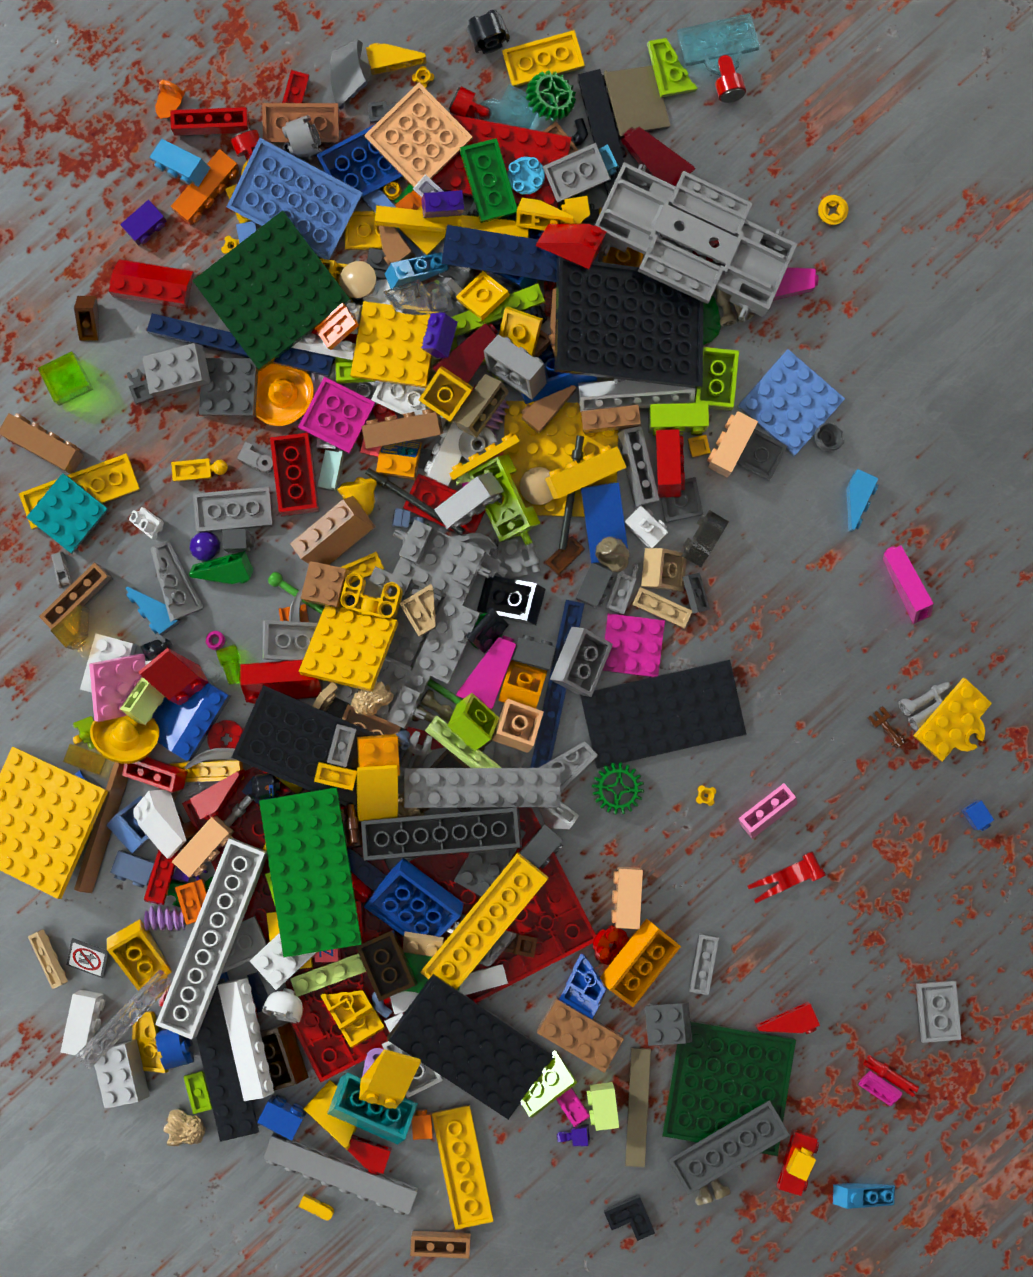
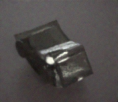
(705, 538)

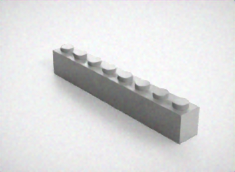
(340, 1173)

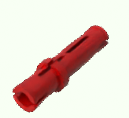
(884, 1071)

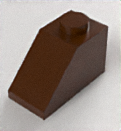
(87, 318)

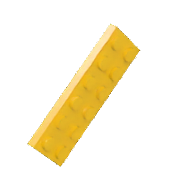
(102, 481)
(462, 1167)

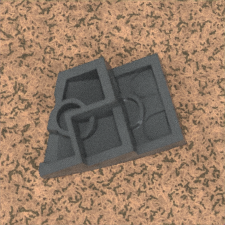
(348, 72)

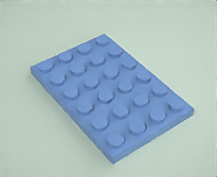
(308, 196)

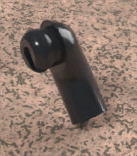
(581, 134)

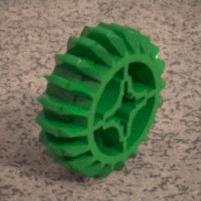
(547, 100)
(634, 790)

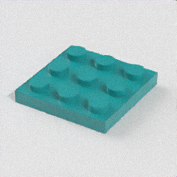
(67, 513)

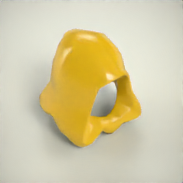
(362, 490)

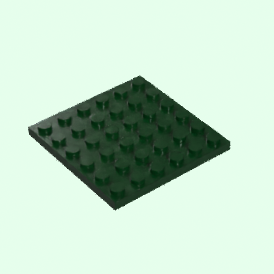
(271, 290)
(724, 1078)

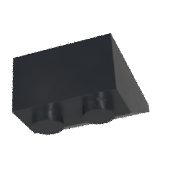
(512, 599)

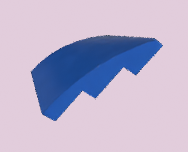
(584, 988)

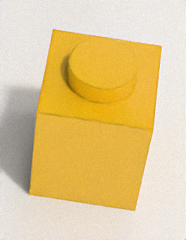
(801, 1163)

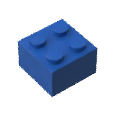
(282, 1116)

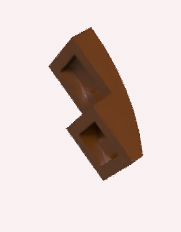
(522, 945)

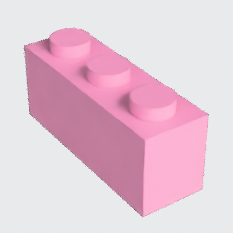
(768, 811)

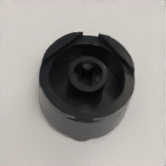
(487, 32)

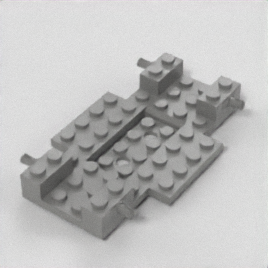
(751, 254)
(451, 569)

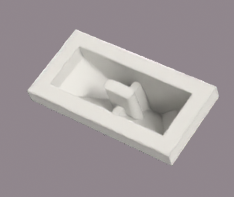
(559, 817)

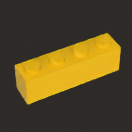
(585, 472)

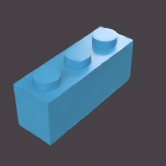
(179, 163)

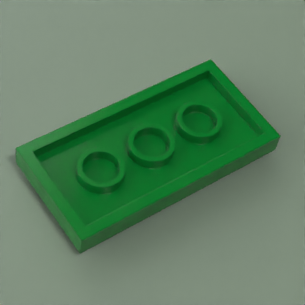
(488, 180)

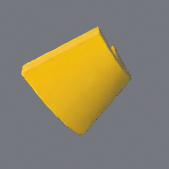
(353, 1015)
(318, 1110)

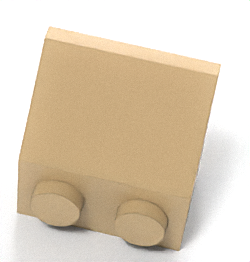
(663, 569)

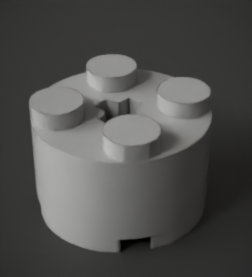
(302, 137)

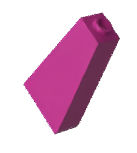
(796, 282)
(908, 584)
(490, 672)

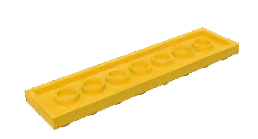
(486, 922)

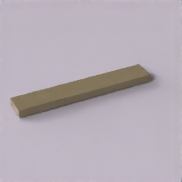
(637, 1107)

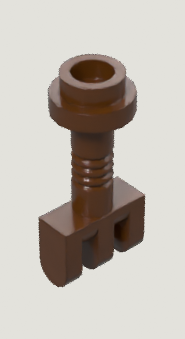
(882, 720)

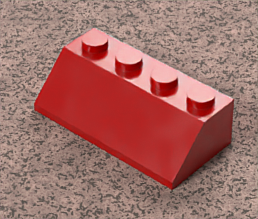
(151, 283)

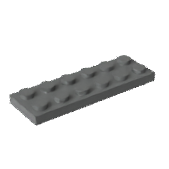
(728, 1147)

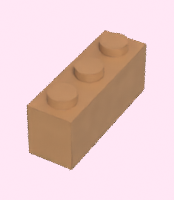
(610, 419)
(440, 1244)

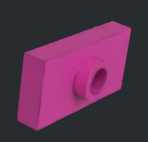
(880, 1088)
(573, 1107)

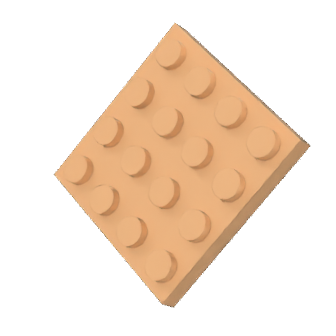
(418, 135)

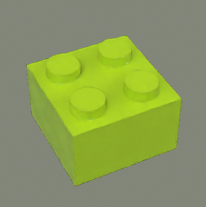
(473, 722)

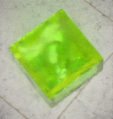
(65, 378)

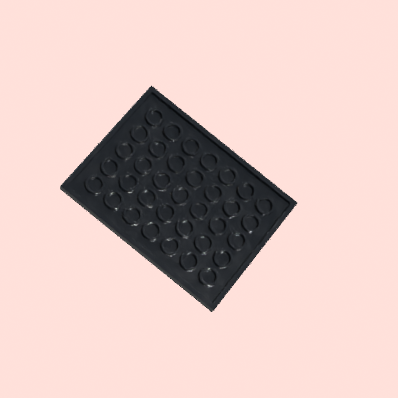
(626, 326)

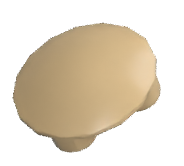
(358, 279)
(534, 486)

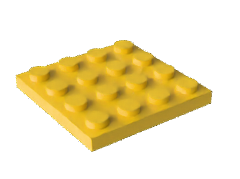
(391, 346)
(348, 648)

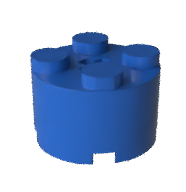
(174, 1049)

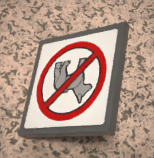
(87, 958)

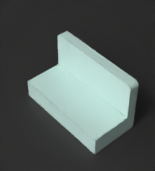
(331, 470)

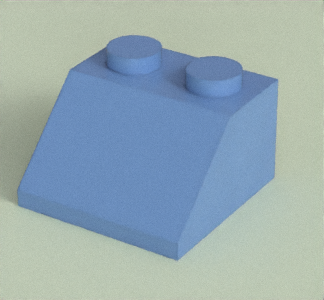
(127, 828)

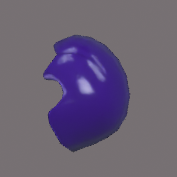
(204, 546)

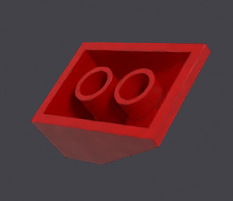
(573, 242)
(174, 676)

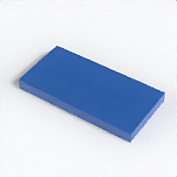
(603, 515)

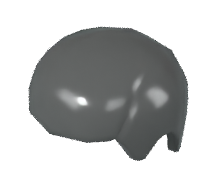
(828, 437)

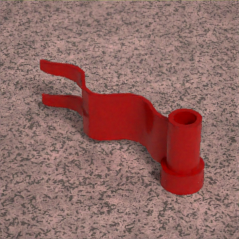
(790, 876)

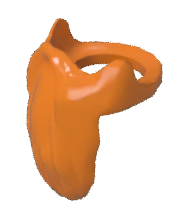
(168, 99)

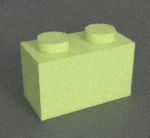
(142, 702)

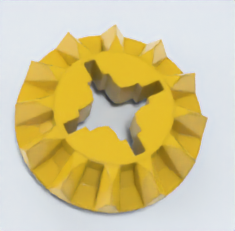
(831, 201)

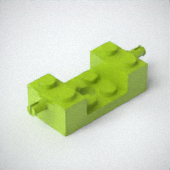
(511, 517)

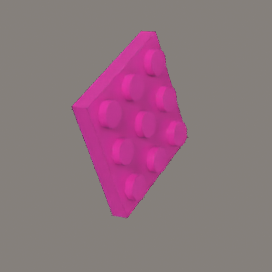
(336, 415)
(635, 645)

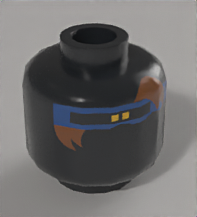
(265, 786)

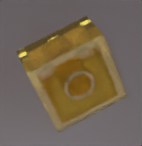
(74, 628)

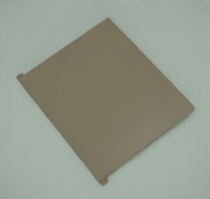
(636, 99)

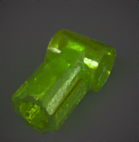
(229, 659)

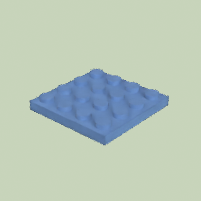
(791, 402)

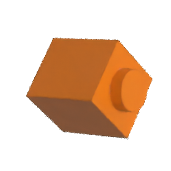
(422, 1125)

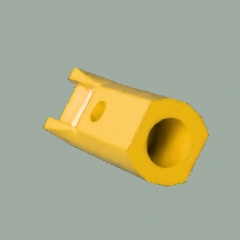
(316, 1207)

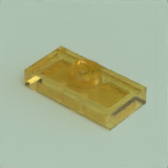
(84, 759)

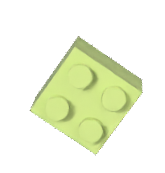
(604, 1106)

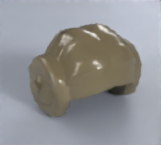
(613, 554)

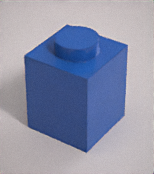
(978, 815)

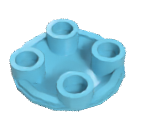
(526, 175)

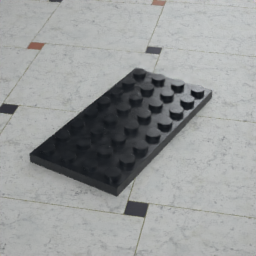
(663, 713)
(290, 740)
(470, 1046)

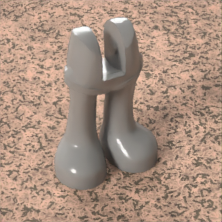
(910, 706)
(419, 750)

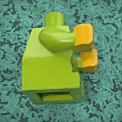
(83, 727)

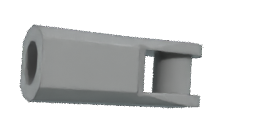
(60, 567)

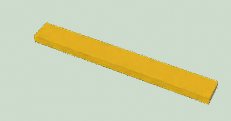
(414, 220)

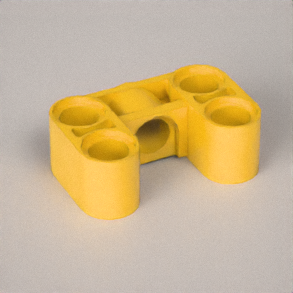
(367, 604)

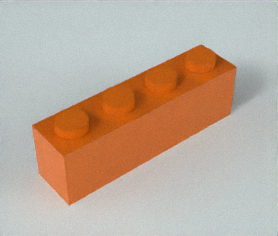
(197, 199)

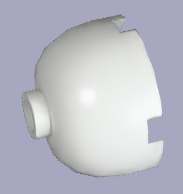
(284, 1006)

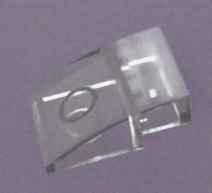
(419, 299)

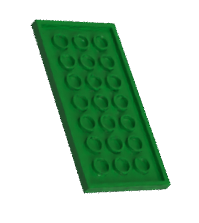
(310, 872)

